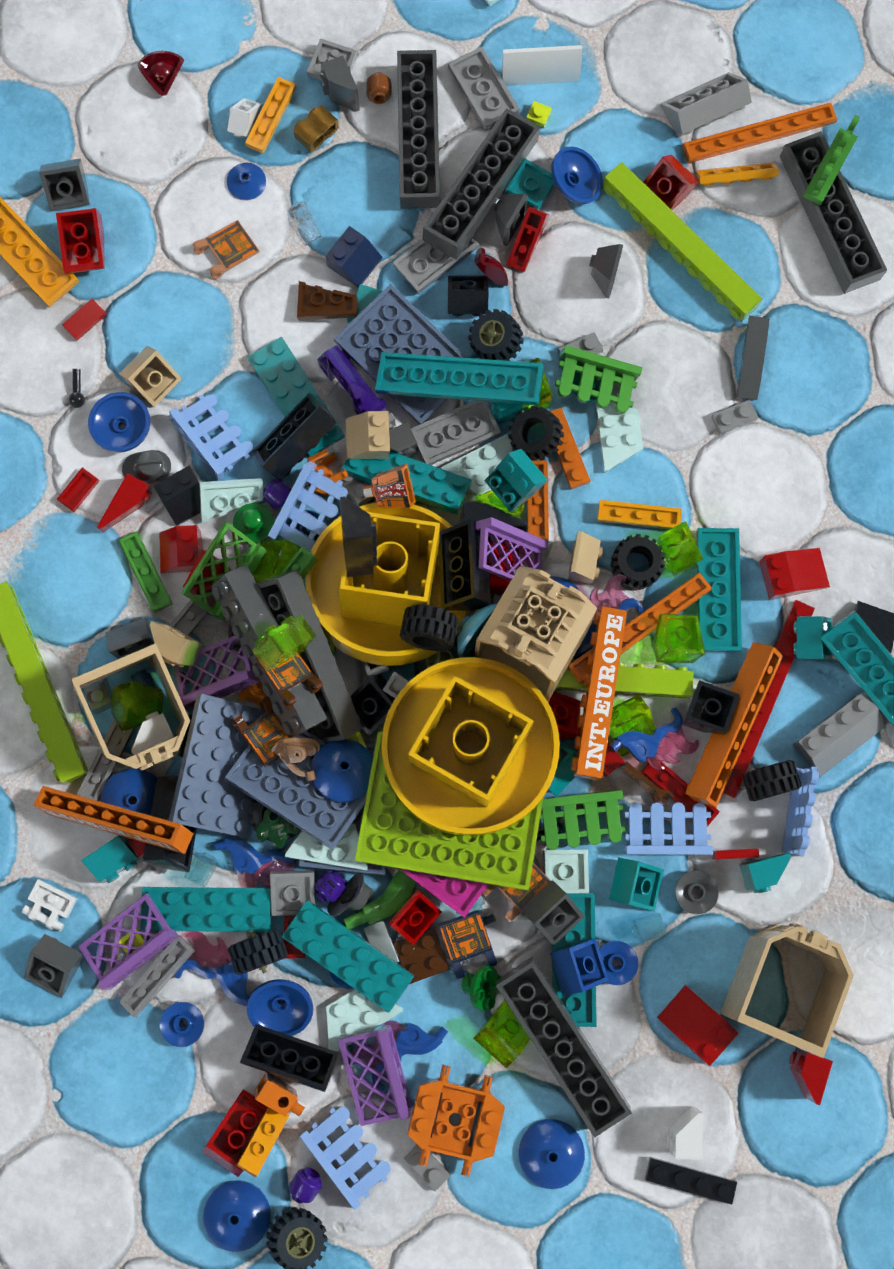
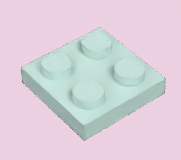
(568, 869)

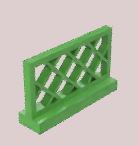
(251, 557)

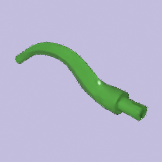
(387, 904)

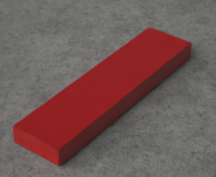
(670, 781)

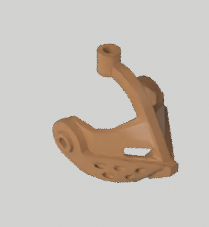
(295, 750)

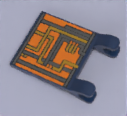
(466, 939)

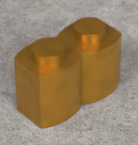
(315, 128)

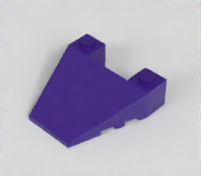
(336, 365)

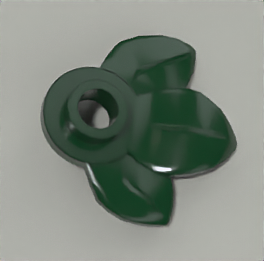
(275, 830)

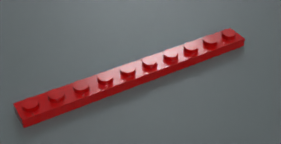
(785, 646)

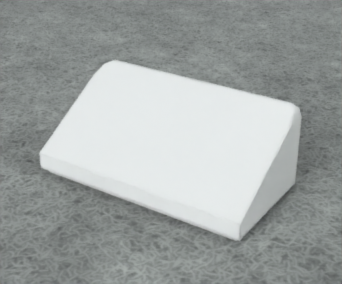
(379, 938)

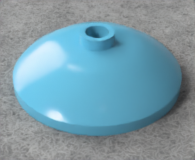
(471, 629)

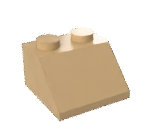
(150, 375)
(368, 435)
(584, 559)
(174, 645)

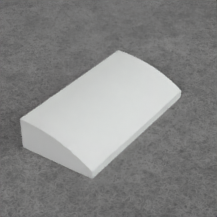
(541, 65)

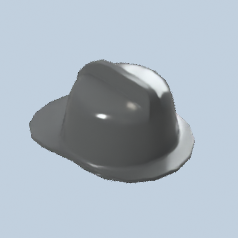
(147, 466)
(354, 897)

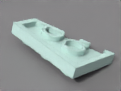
(224, 496)

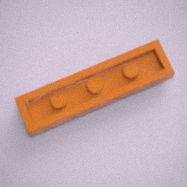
(569, 455)
(538, 507)

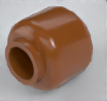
(378, 88)

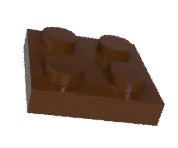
(424, 957)

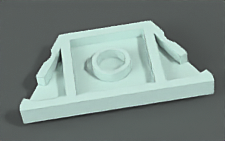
(618, 435)
(480, 463)
(344, 854)
(354, 1015)

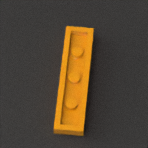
(270, 115)
(743, 173)
(638, 514)

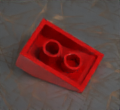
(81, 240)
(793, 573)
(697, 1025)
(235, 1132)

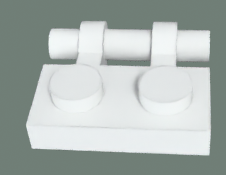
(53, 899)

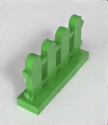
(831, 163)
(600, 367)
(591, 812)

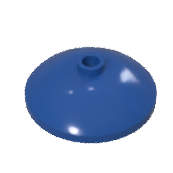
(577, 175)
(114, 411)
(339, 783)
(127, 784)
(282, 1016)
(547, 1138)
(239, 1200)

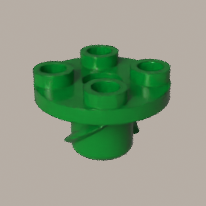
(254, 521)
(481, 987)

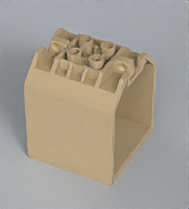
(536, 628)
(155, 753)
(828, 998)

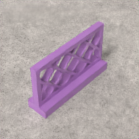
(513, 539)
(222, 687)
(140, 955)
(394, 1077)

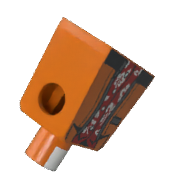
(392, 488)
(272, 1089)

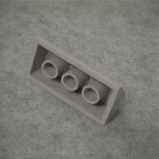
(707, 103)
(840, 733)

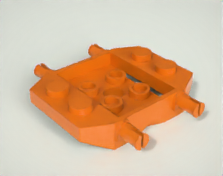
(449, 1138)

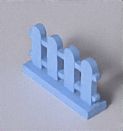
(201, 430)
(309, 498)
(799, 813)
(678, 830)
(350, 1166)

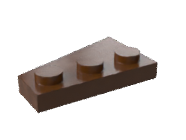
(319, 303)

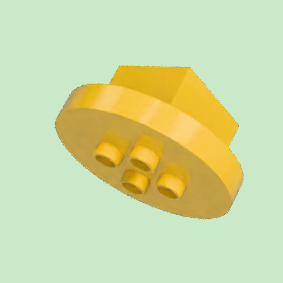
(367, 611)
(470, 746)

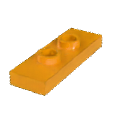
(262, 1142)

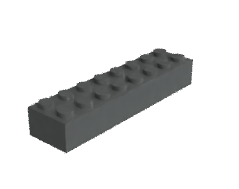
(418, 129)
(480, 183)
(837, 219)
(288, 598)
(250, 617)
(563, 1047)

